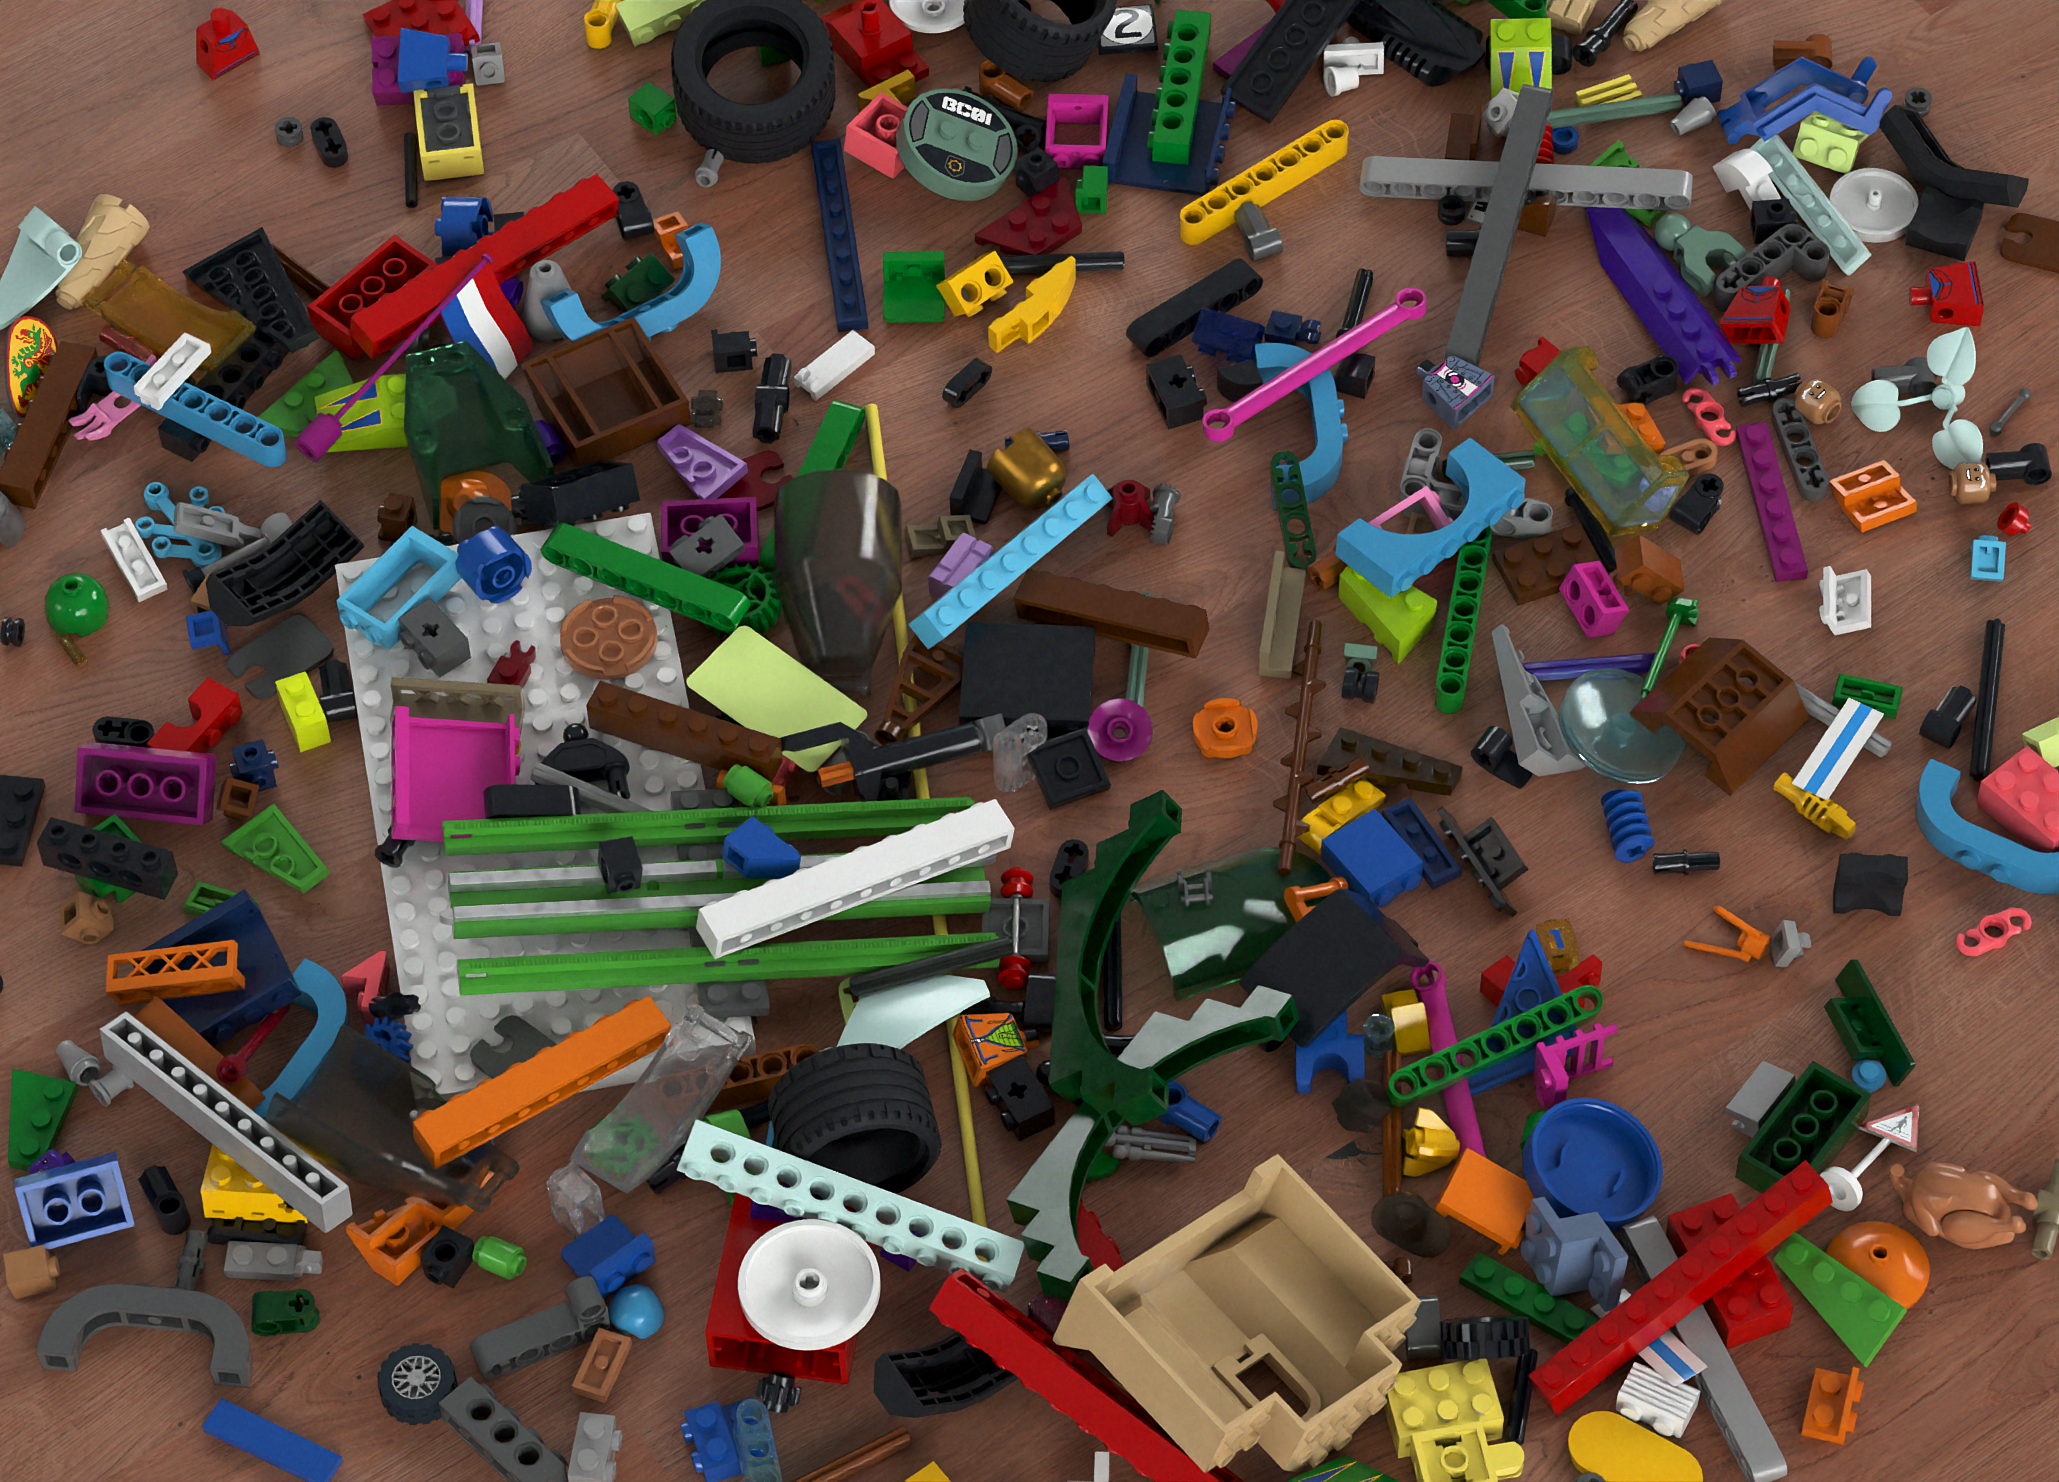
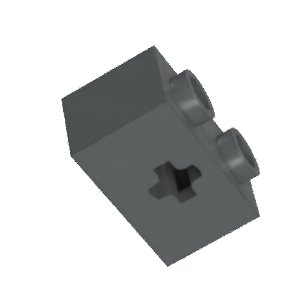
(724, 546)
(434, 638)

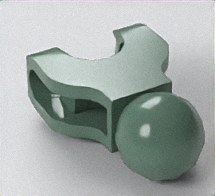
(1697, 250)

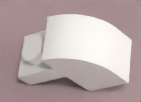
(1749, 174)

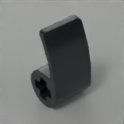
(93, 381)
(1495, 757)

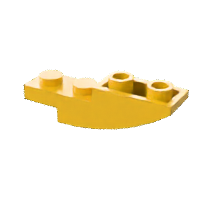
(1043, 304)

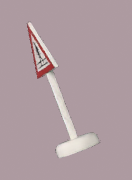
(1897, 1128)

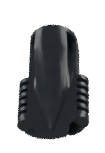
(1420, 37)

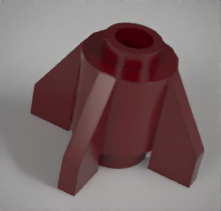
(1129, 506)

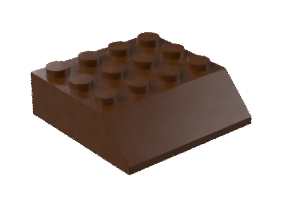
(606, 393)

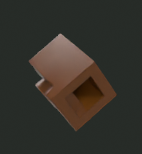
(396, 516)
(237, 798)

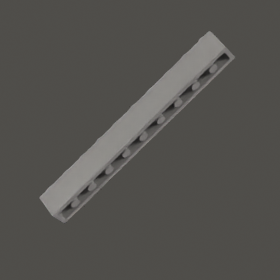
(226, 1122)

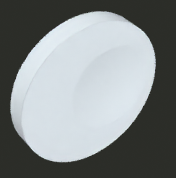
(1875, 203)

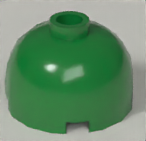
(76, 605)

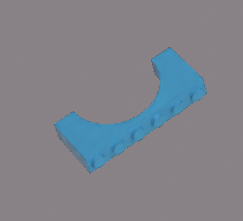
(1397, 560)

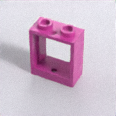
(1092, 110)

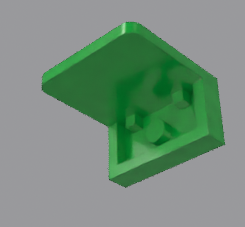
(911, 286)

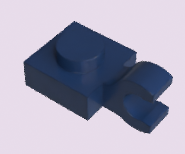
(1289, 328)

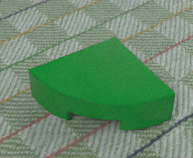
(1103, 1166)

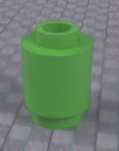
(748, 786)
(499, 1257)

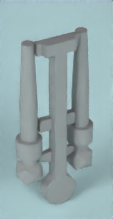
(1149, 1140)

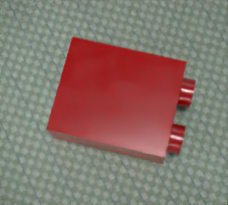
(732, 1339)

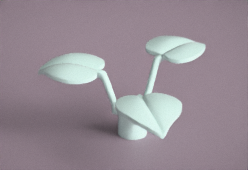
(1953, 359)

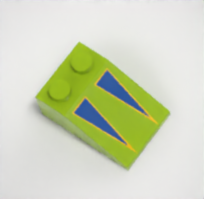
(1520, 54)
(374, 419)

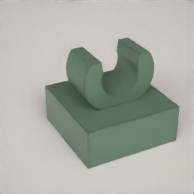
(1360, 654)

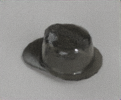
(1411, 1224)

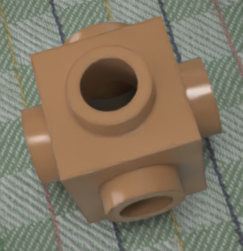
(86, 918)

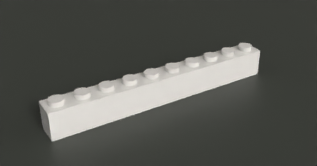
(854, 878)

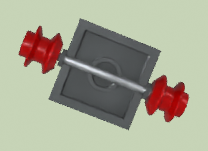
(1024, 922)

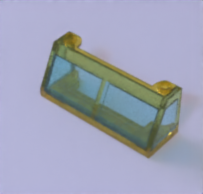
(1598, 446)

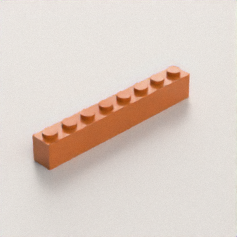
(540, 1081)

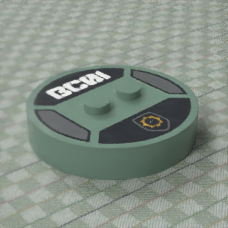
(956, 144)

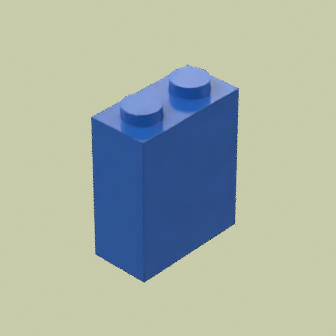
(1372, 859)

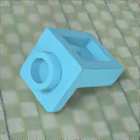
(1987, 559)

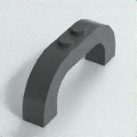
(150, 1308)

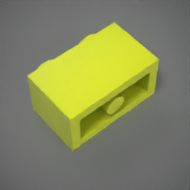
(303, 711)

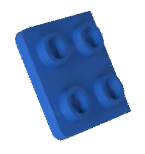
(609, 1255)

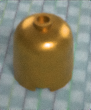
(1029, 470)

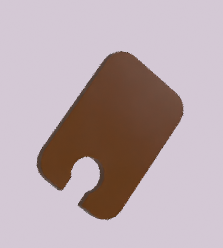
(2042, 250)

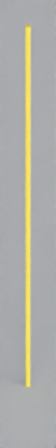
(939, 921)

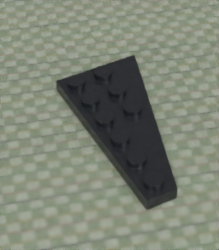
(255, 284)

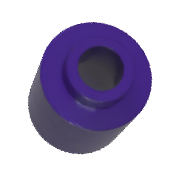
(552, 441)

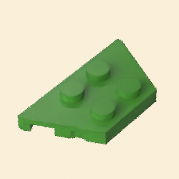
(297, 405)

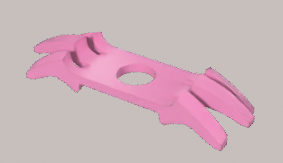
(106, 415)

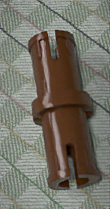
(1337, 779)

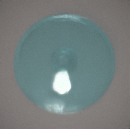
(1607, 737)

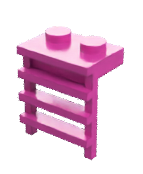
(1549, 1065)

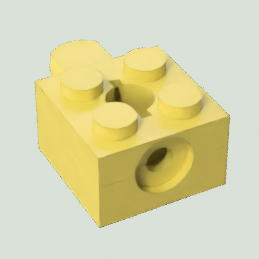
(1463, 1452)

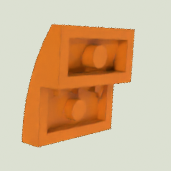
(1872, 496)

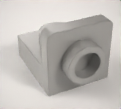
(488, 63)

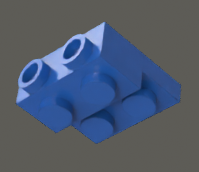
(713, 1439)

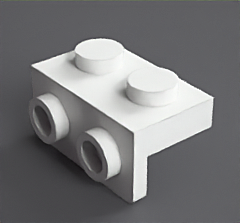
(1846, 601)

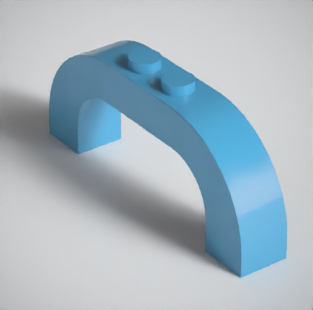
(662, 313)
(1324, 465)
(1975, 846)
(327, 1001)

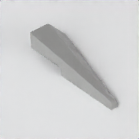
(1531, 714)

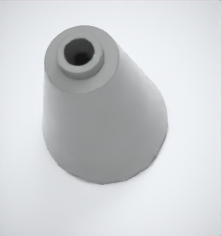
(544, 281)

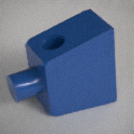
(426, 61)

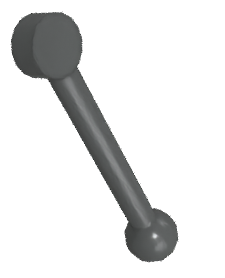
(1996, 427)

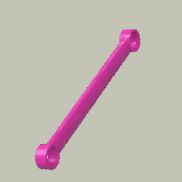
(1314, 364)
(1443, 1035)

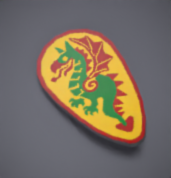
(26, 359)

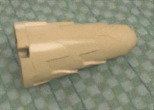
(1663, 18)
(105, 241)

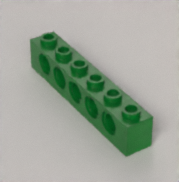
(1181, 87)

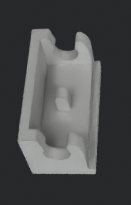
(1759, 1097)

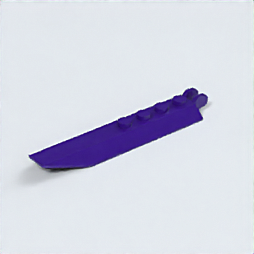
(1660, 296)

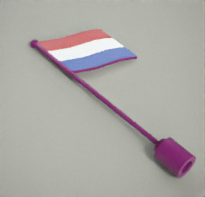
(471, 313)

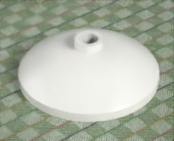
(929, 15)

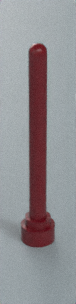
(233, 1067)

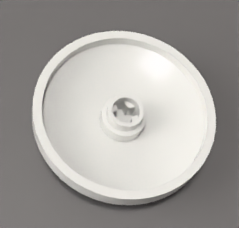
(809, 1284)

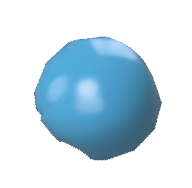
(636, 1311)

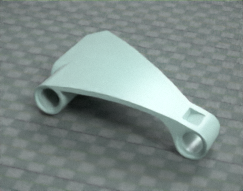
(36, 266)
(910, 1009)

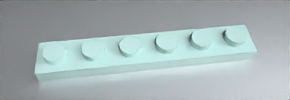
(1812, 204)

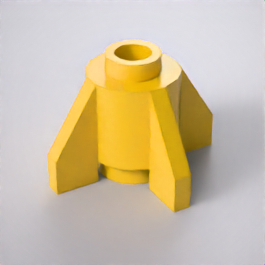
(1430, 1144)

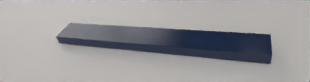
(839, 235)

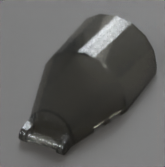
(838, 570)
(361, 1125)

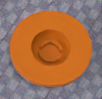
(462, 487)

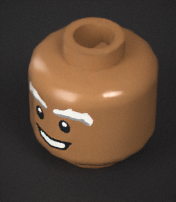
(1818, 401)
(1971, 483)

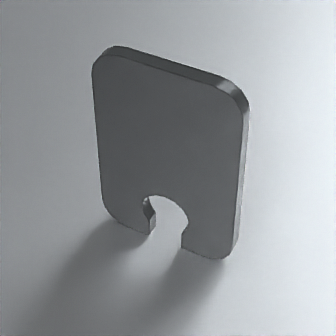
(283, 652)
(526, 1044)

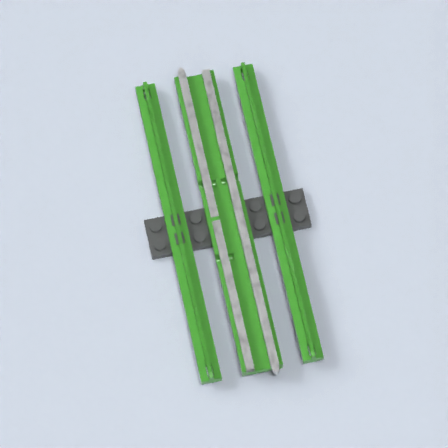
(674, 891)

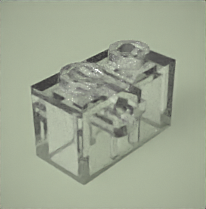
(574, 1200)

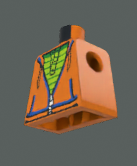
(989, 1042)

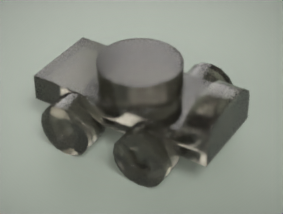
(705, 407)

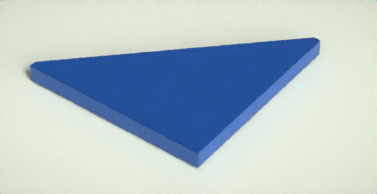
(1528, 987)

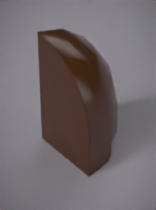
(1538, 215)

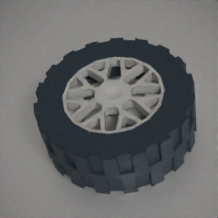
(415, 1382)

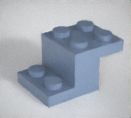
(1574, 1254)

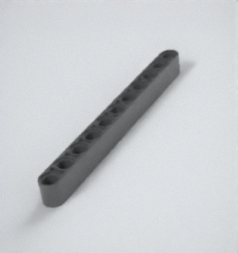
(1500, 224)

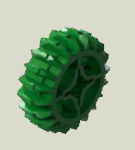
(750, 583)

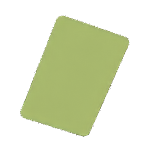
(773, 693)

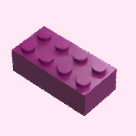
(145, 783)

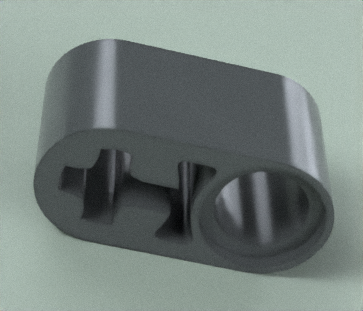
(1424, 1335)

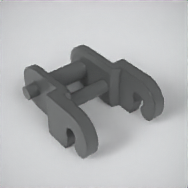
(1207, 885)

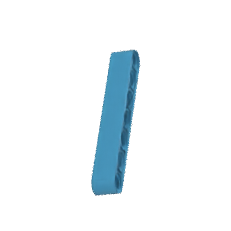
(203, 413)

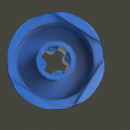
(462, 222)
(493, 565)

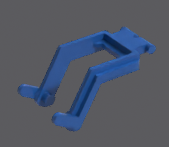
(1825, 92)

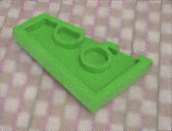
(277, 849)

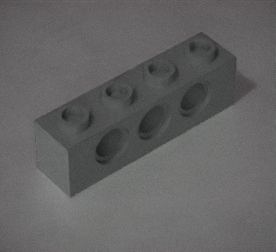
(473, 1400)

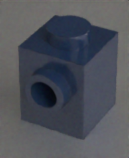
(1699, 81)

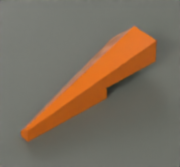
(400, 1236)

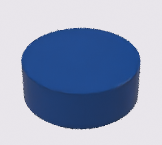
(1564, 140)

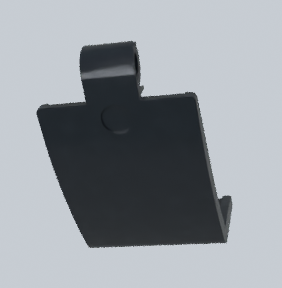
(1331, 961)

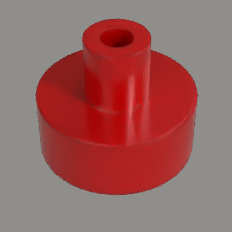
(2014, 520)

